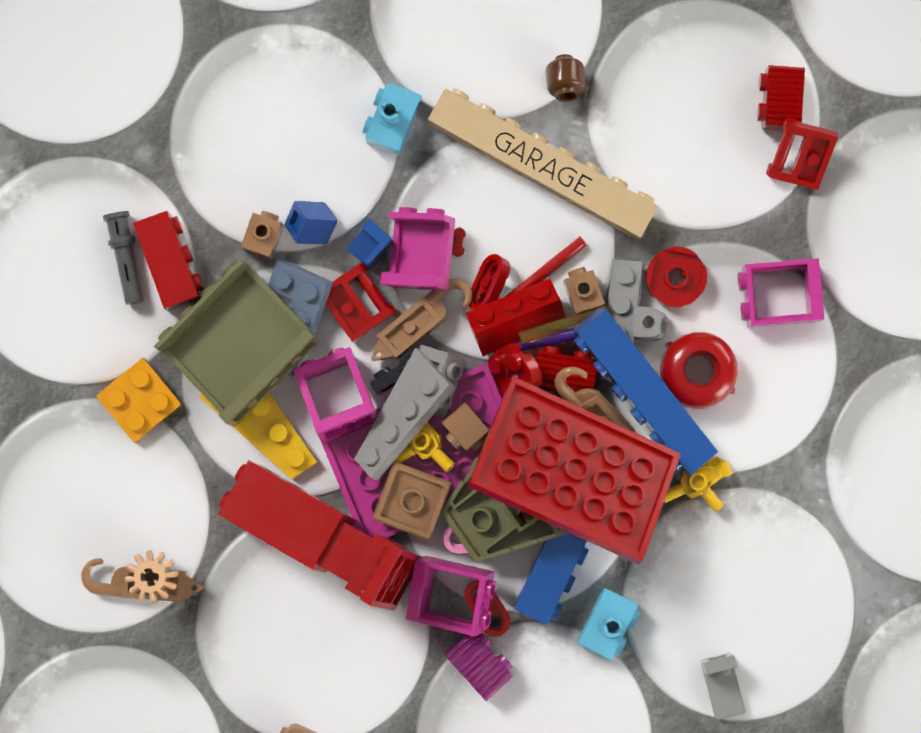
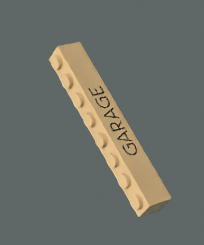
(542, 164)

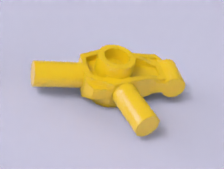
(427, 445)
(701, 481)

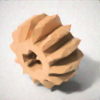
(146, 585)

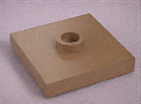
(411, 500)

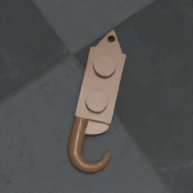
(417, 322)
(588, 399)
(121, 588)

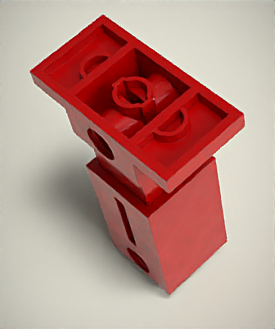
(318, 535)

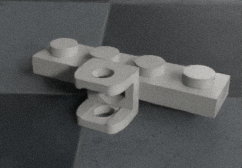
(625, 304)

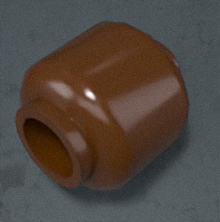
(565, 78)

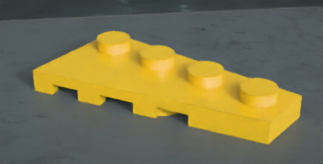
(274, 437)

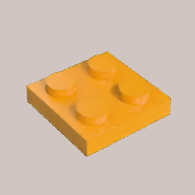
(139, 400)

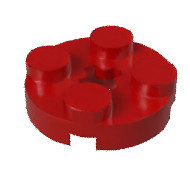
(690, 267)
(510, 360)

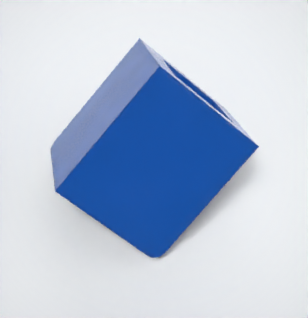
(310, 222)
(370, 243)

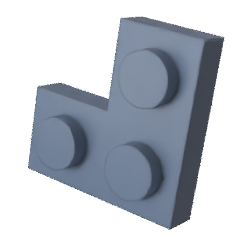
(305, 288)

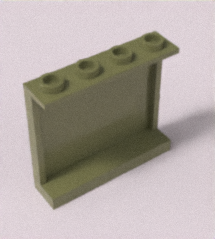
(237, 342)

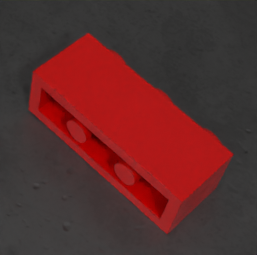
(168, 260)
(502, 319)

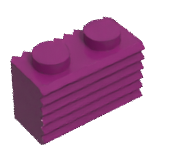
(480, 665)

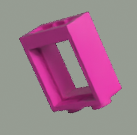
(812, 289)
(347, 420)
(421, 593)

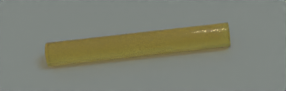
(556, 326)

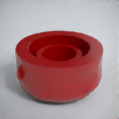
(718, 354)

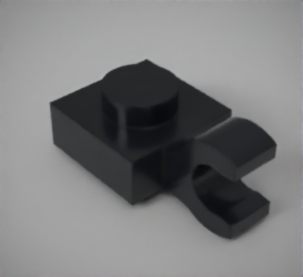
(387, 378)

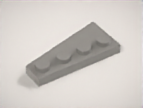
(407, 409)

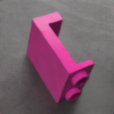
(420, 250)

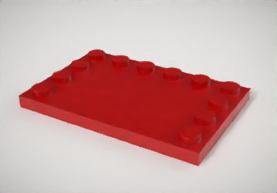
(574, 470)

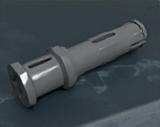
(122, 246)

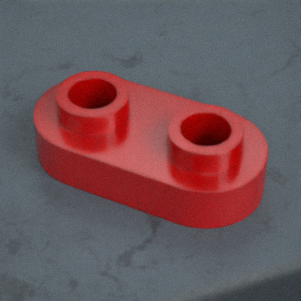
(489, 280)
(495, 606)

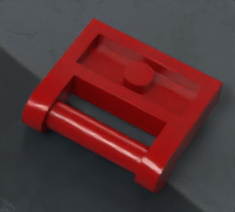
(811, 157)
(350, 310)

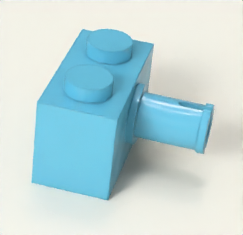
(392, 118)
(608, 623)

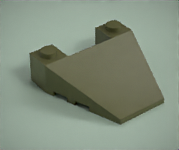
(490, 526)

